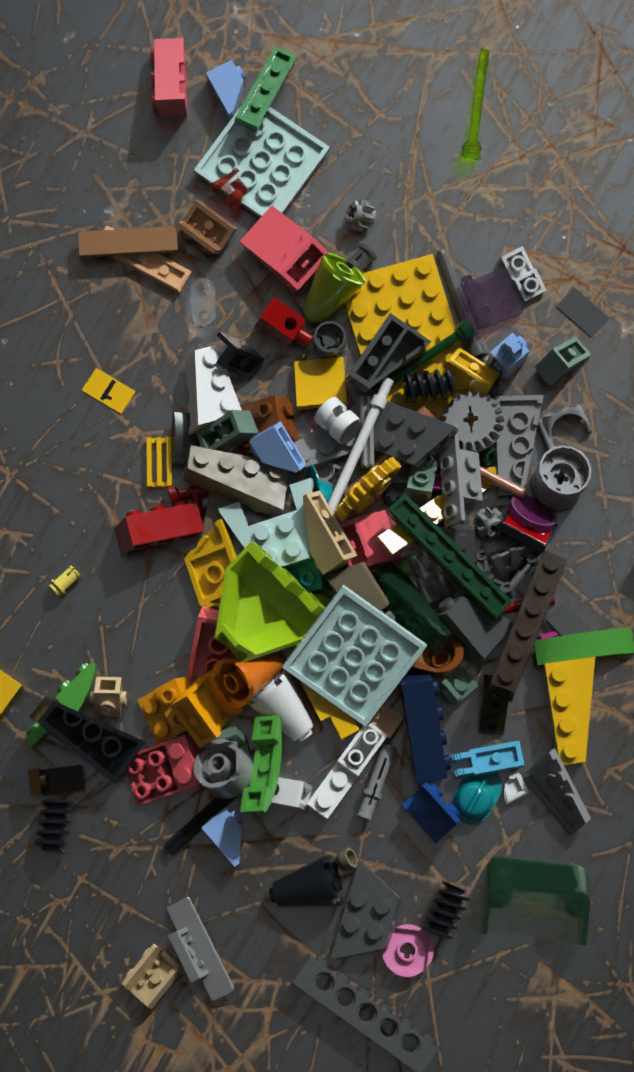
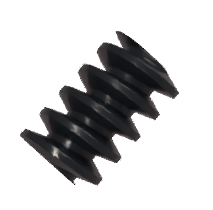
(428, 385)
(53, 825)
(447, 911)

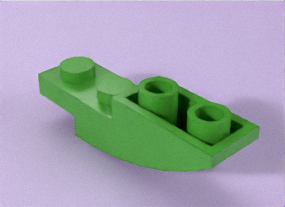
(71, 694)

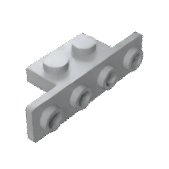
(459, 479)
(196, 950)

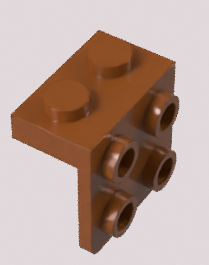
(267, 413)

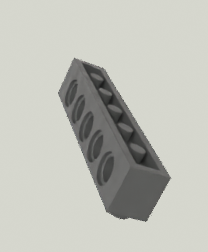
(416, 1059)

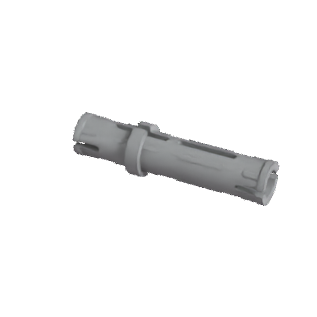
(385, 754)

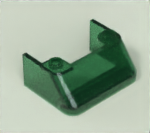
(507, 874)

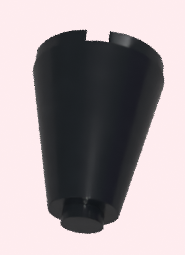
(309, 886)

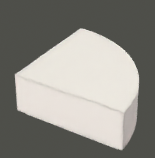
(514, 787)

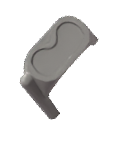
(548, 420)

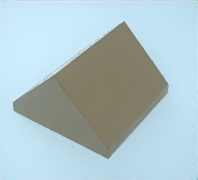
(360, 581)

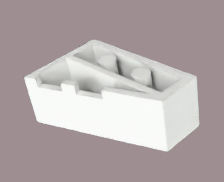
(209, 389)

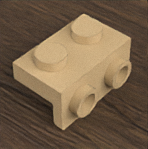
(152, 976)

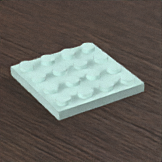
(270, 162)
(354, 655)

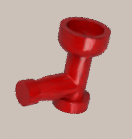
(194, 492)

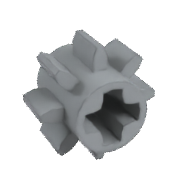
(360, 215)
(488, 522)

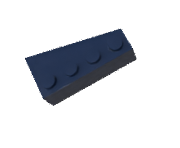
(423, 726)

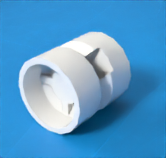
(336, 419)

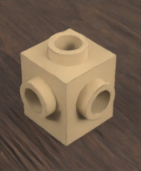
(108, 697)

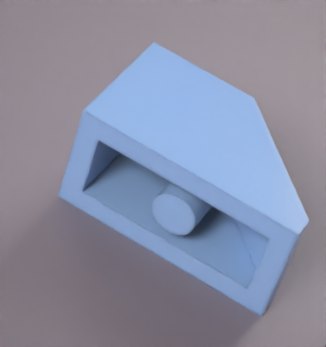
(227, 86)
(277, 448)
(226, 834)

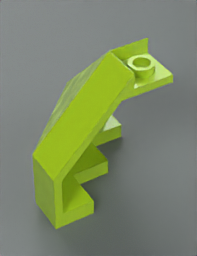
(262, 606)

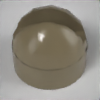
(346, 859)

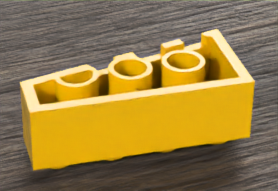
(569, 706)

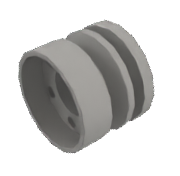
(569, 468)

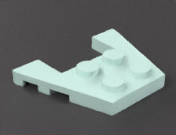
(281, 536)

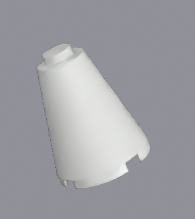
(282, 699)

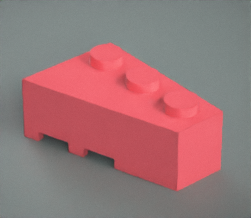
(169, 77)

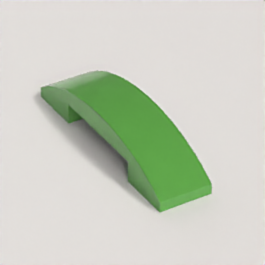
(584, 645)
(266, 765)

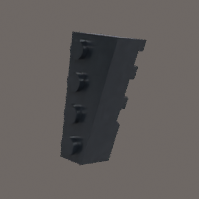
(93, 741)

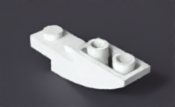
(346, 770)

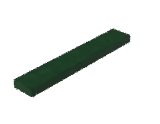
(449, 557)

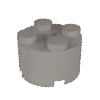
(223, 769)

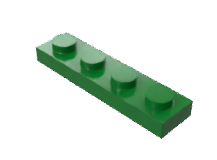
(265, 89)

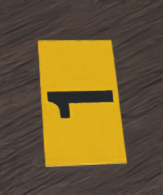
(108, 390)

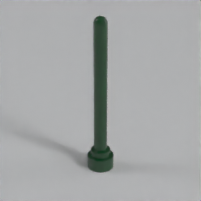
(463, 332)

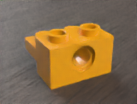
(157, 710)

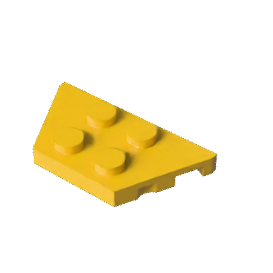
(208, 564)

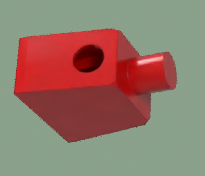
(274, 321)

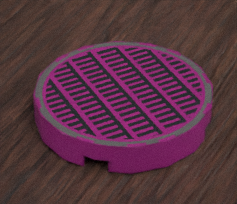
(532, 513)

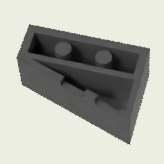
(386, 352)

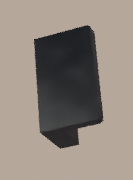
(239, 356)

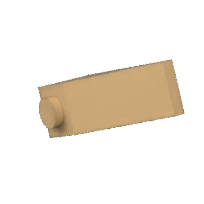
(326, 537)

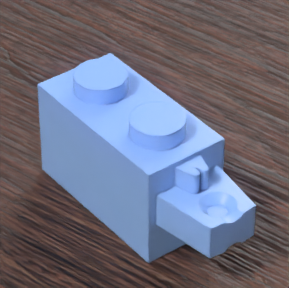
(508, 356)

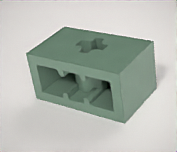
(228, 431)

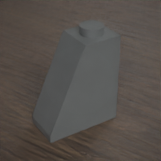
(472, 626)

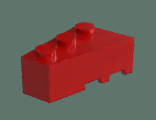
(158, 527)

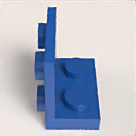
(432, 812)

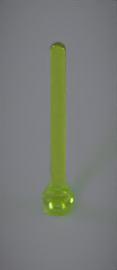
(472, 148)

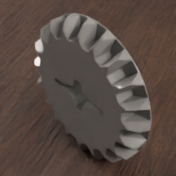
(485, 410)

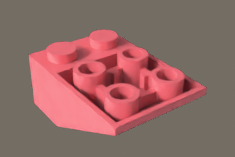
(284, 248)
(363, 536)
(164, 770)

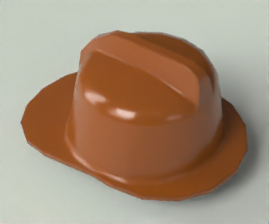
(441, 663)

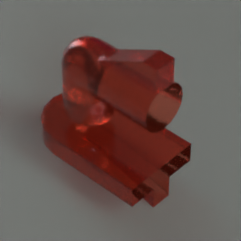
(234, 199)

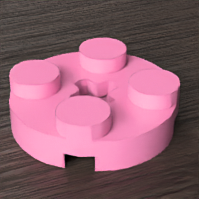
(416, 962)

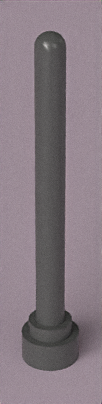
(475, 346)

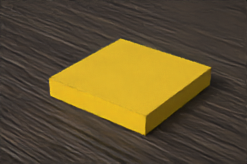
(319, 381)

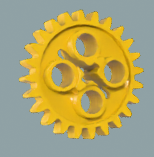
(363, 493)

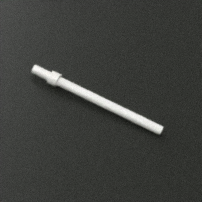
(378, 403)

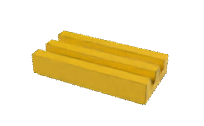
(159, 441)

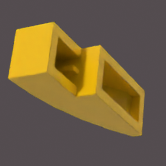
(342, 722)

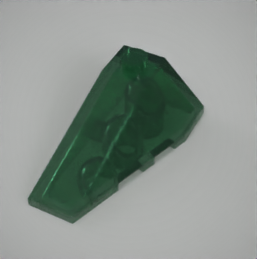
(411, 607)

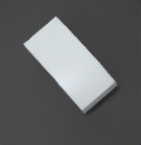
(522, 274)

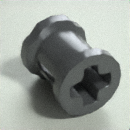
(361, 258)

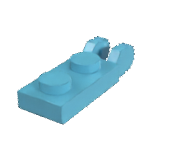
(489, 759)

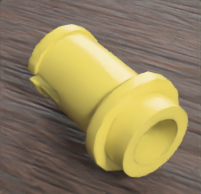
(64, 581)

